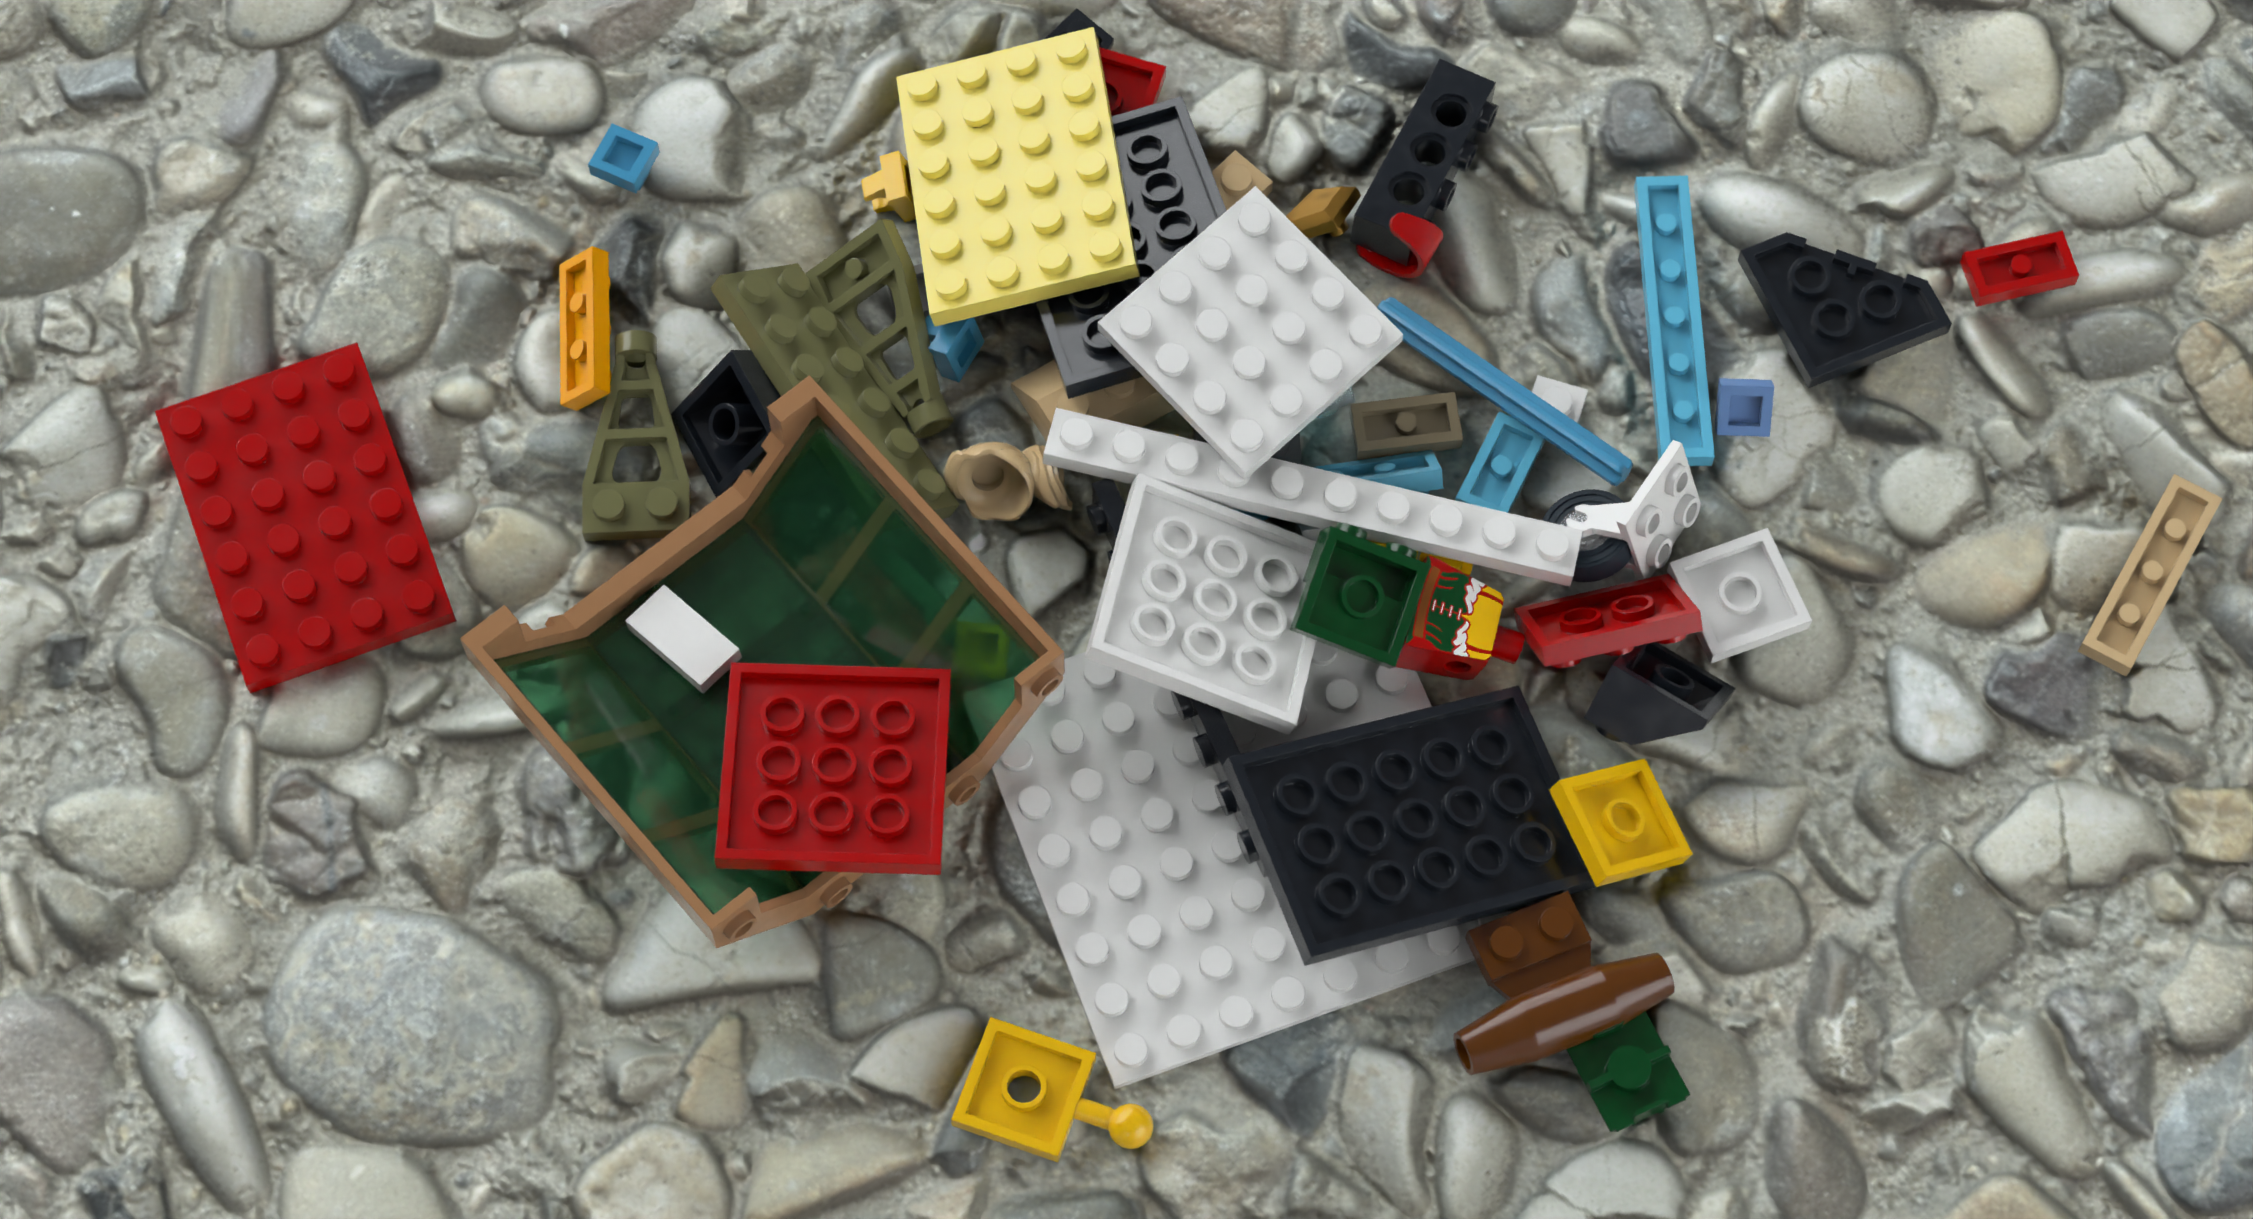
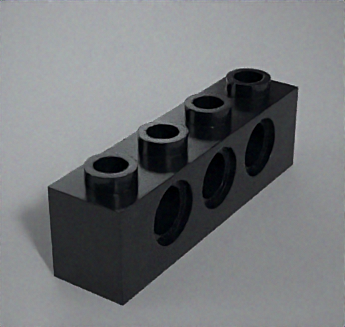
(1448, 97)

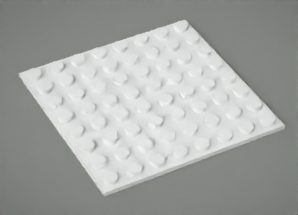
(1146, 876)

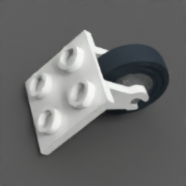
(1633, 532)

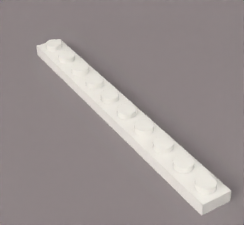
(1317, 497)

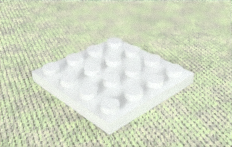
(1250, 332)
(1206, 604)

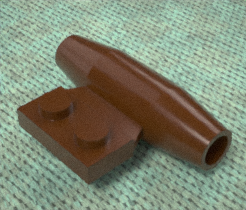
(1551, 990)

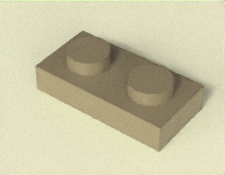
(1406, 425)

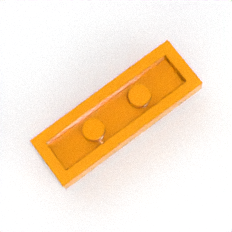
(584, 328)

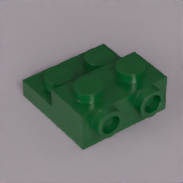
(1360, 594)

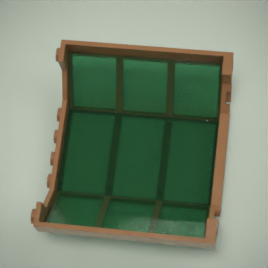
(794, 565)

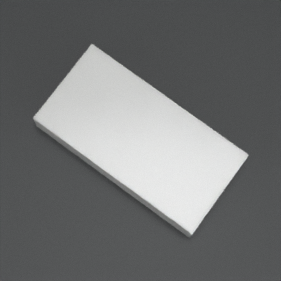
(683, 639)

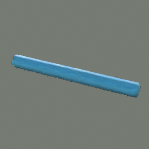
(1508, 394)

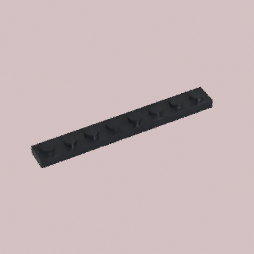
(1214, 738)

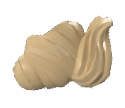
(1002, 480)

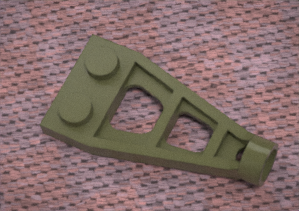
(850, 277)
(644, 507)

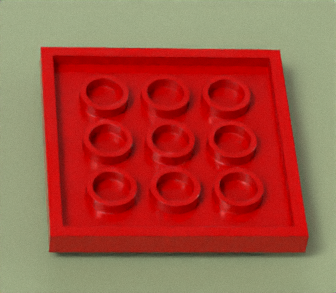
(834, 769)

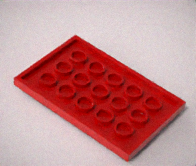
(304, 517)

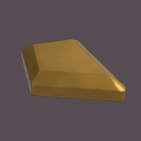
(1324, 211)

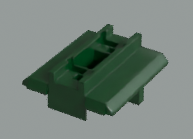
(1628, 1073)

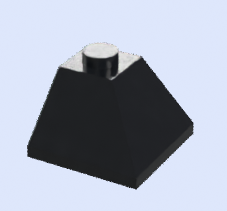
(728, 419)
(1655, 696)

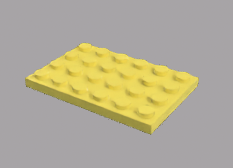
(1015, 177)

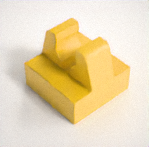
(891, 187)

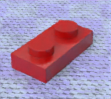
(2019, 268)

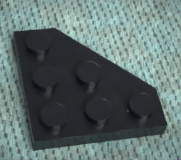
(1838, 306)

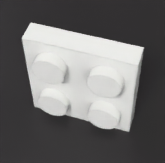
(1741, 595)

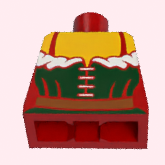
(1457, 626)

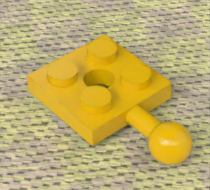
(1046, 1121)

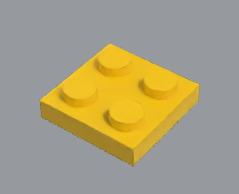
(1620, 822)

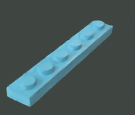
(1673, 317)

